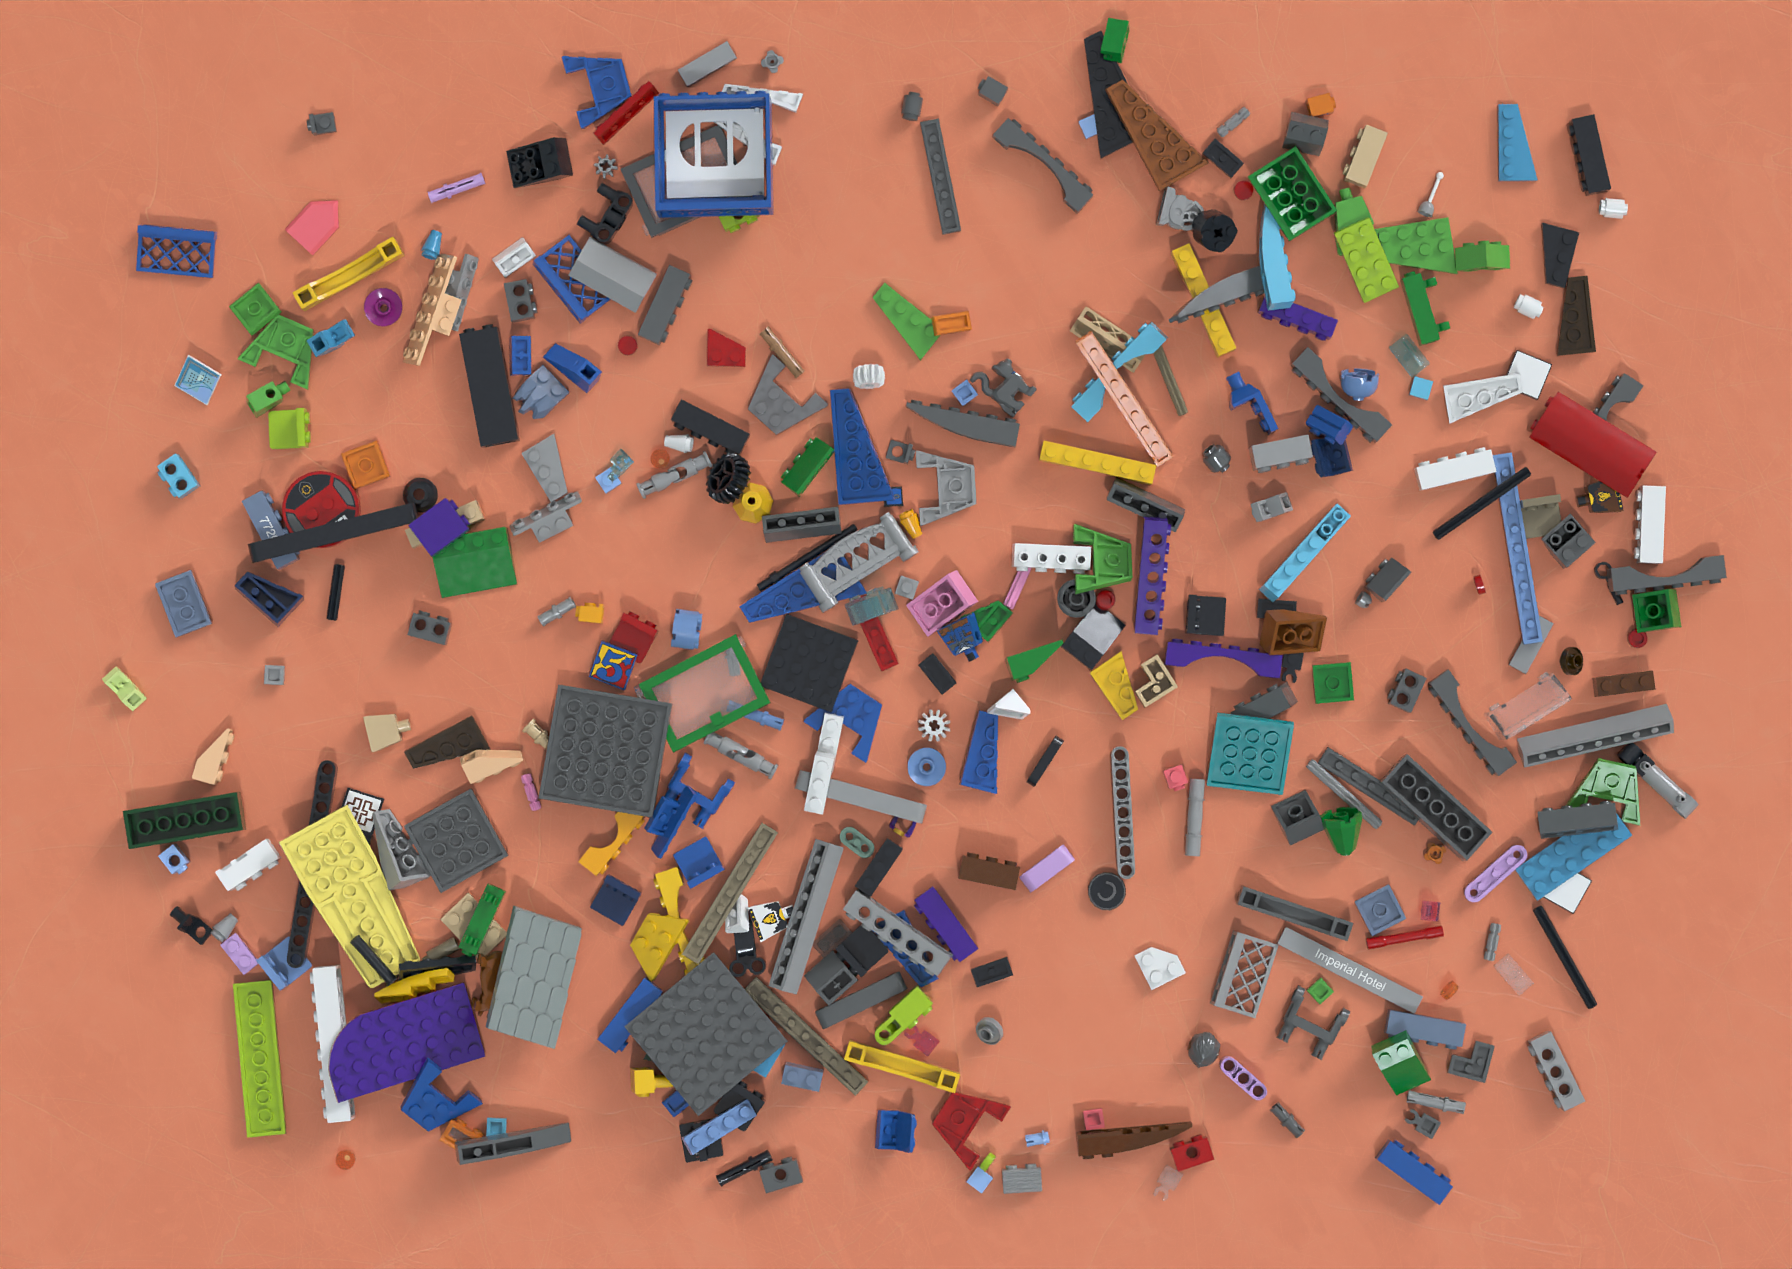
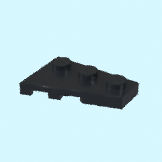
(1558, 253)

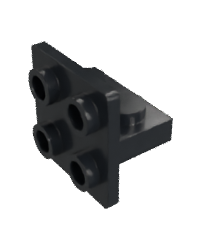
(711, 1151)

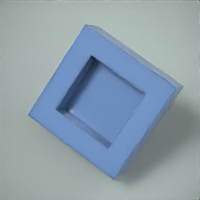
(964, 392)

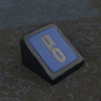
(897, 491)

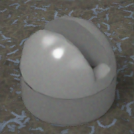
(1363, 600)

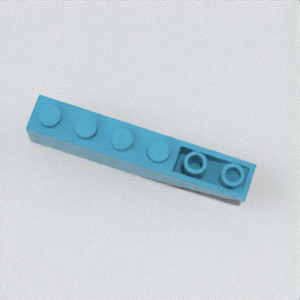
(1274, 264)
(1304, 553)

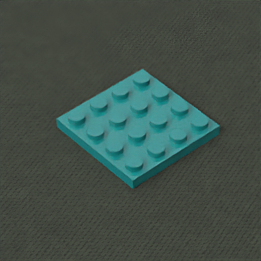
(1250, 753)

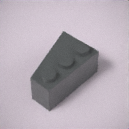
(1269, 704)

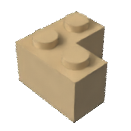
(1160, 681)

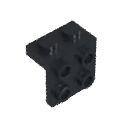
(861, 950)
(738, 1094)

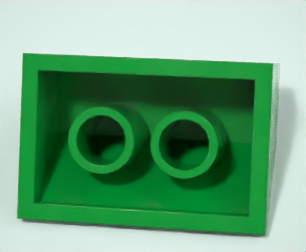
(807, 466)

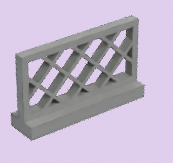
(1228, 969)

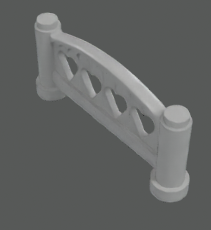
(895, 545)

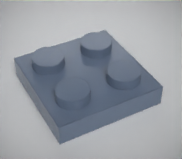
(1380, 910)

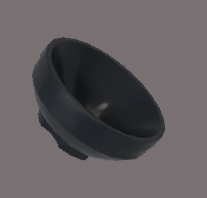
(429, 499)

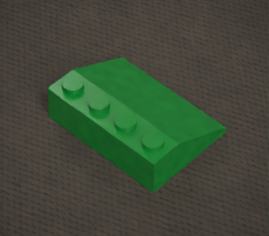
(1292, 194)
(475, 563)
(1027, 662)

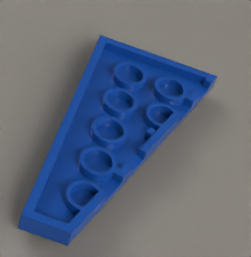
(793, 594)

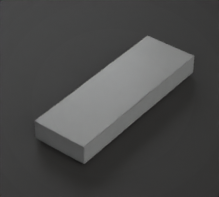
(707, 64)
(1526, 653)

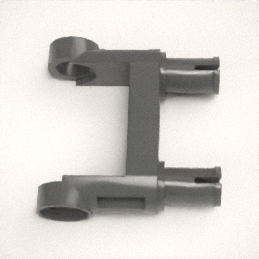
(1293, 1021)

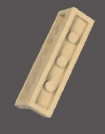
(1107, 340)

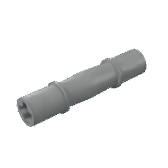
(1194, 817)

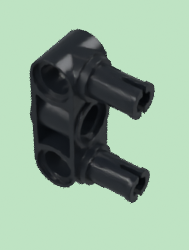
(613, 217)

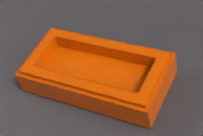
(951, 323)

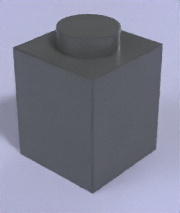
(992, 90)

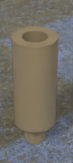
(442, 950)

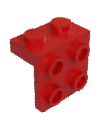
(634, 635)

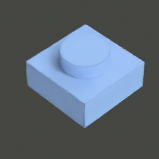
(606, 484)

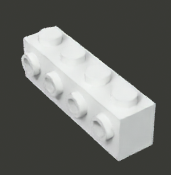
(1051, 557)

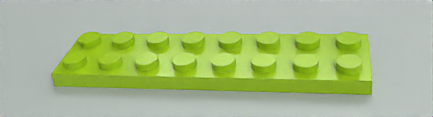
(259, 1058)

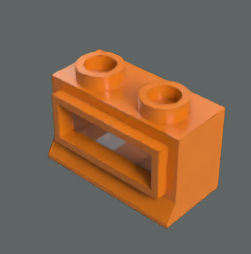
(458, 1131)

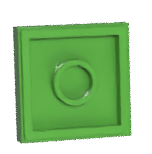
(255, 309)

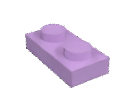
(239, 953)

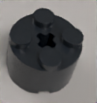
(1214, 230)

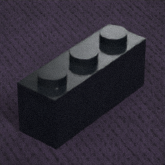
(879, 867)

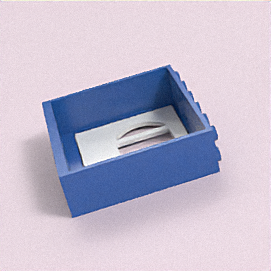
(701, 186)

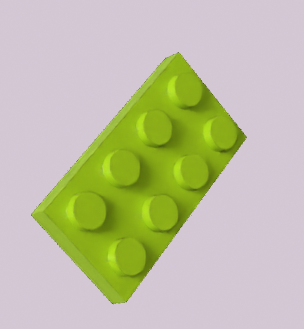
(1366, 259)

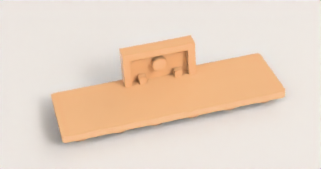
(437, 310)

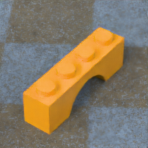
(597, 858)

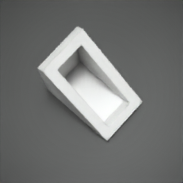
(1010, 706)

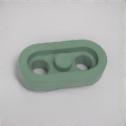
(857, 841)

